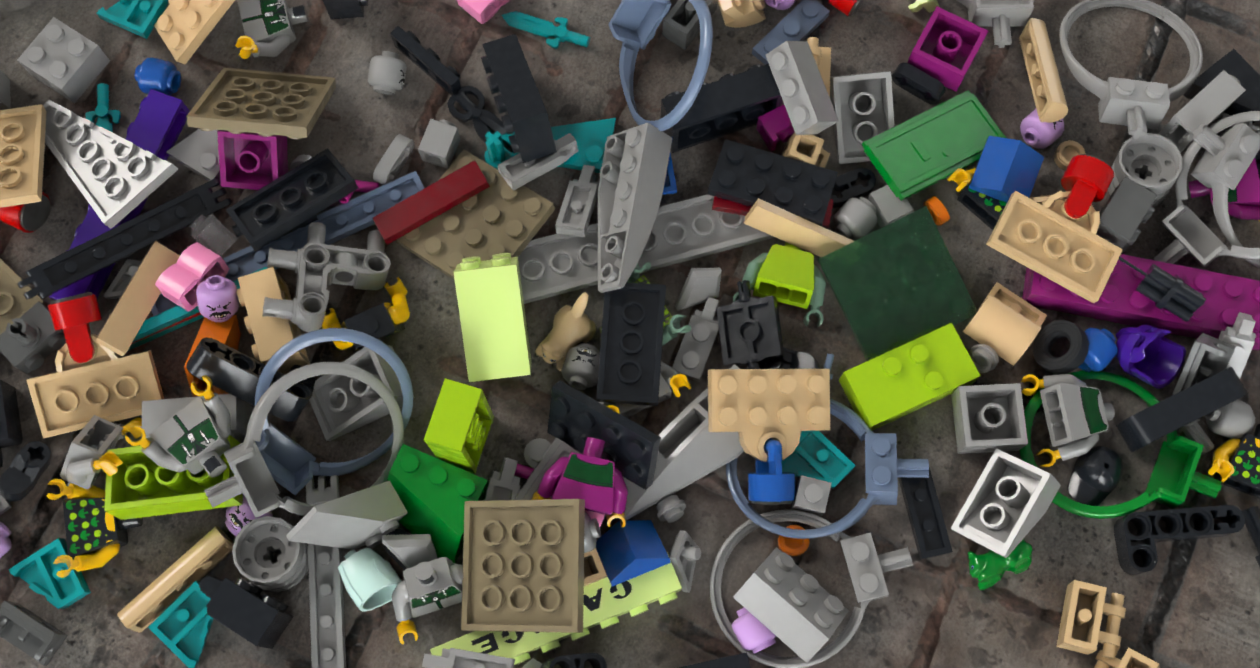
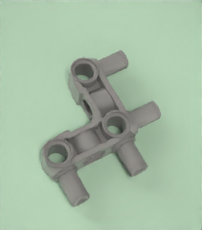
(320, 266)

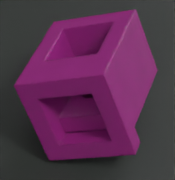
(775, 127)

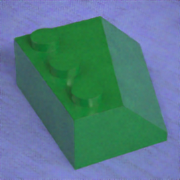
(435, 498)

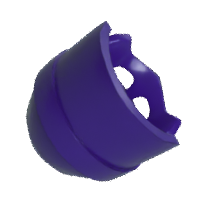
(1149, 355)

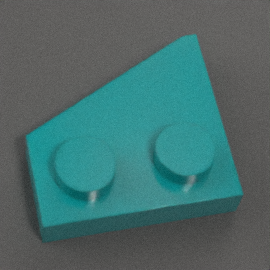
(134, 15)

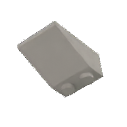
(863, 111)
(347, 403)
(1005, 503)
(352, 519)

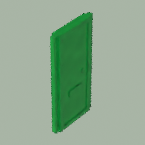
(932, 144)

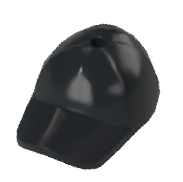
(1091, 480)

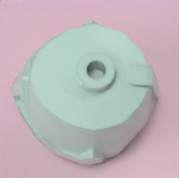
(368, 578)

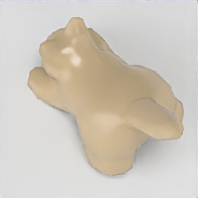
(568, 330)

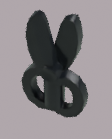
(480, 117)

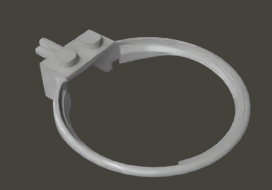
(1000, 16)
(1126, 100)
(1223, 166)
(1185, 225)
(248, 465)
(865, 571)

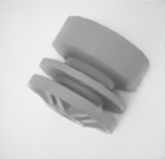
(1150, 163)
(255, 550)

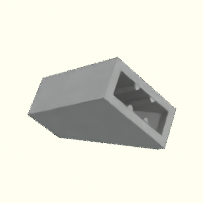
(1202, 109)

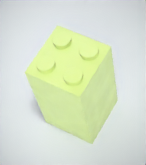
(492, 317)

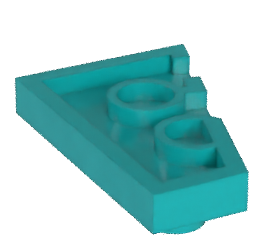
(590, 141)

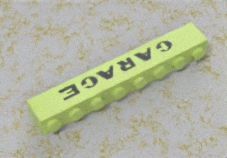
(601, 606)

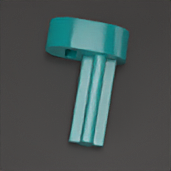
(496, 152)

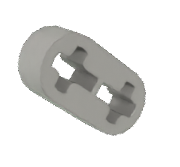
(393, 159)

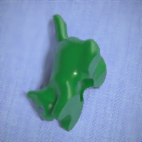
(990, 566)

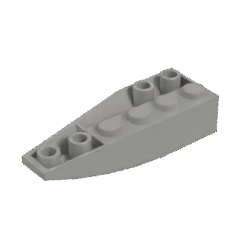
(629, 200)
(684, 456)

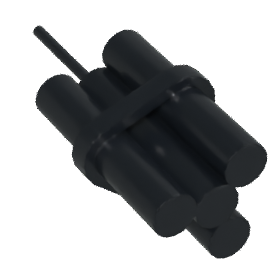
(1168, 291)

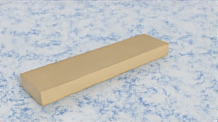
(794, 229)
(136, 300)

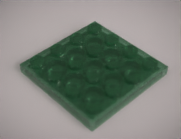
(897, 284)

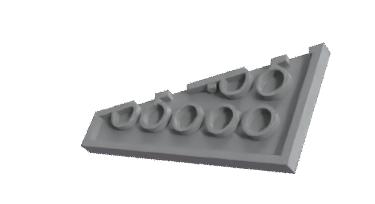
(103, 166)

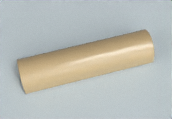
(1043, 72)
(175, 580)

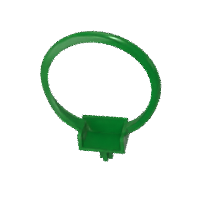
(1171, 474)

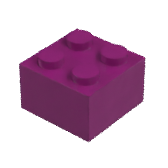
(947, 47)
(251, 159)

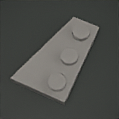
(199, 153)

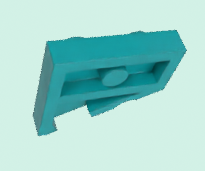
(818, 459)
(41, 575)
(185, 625)

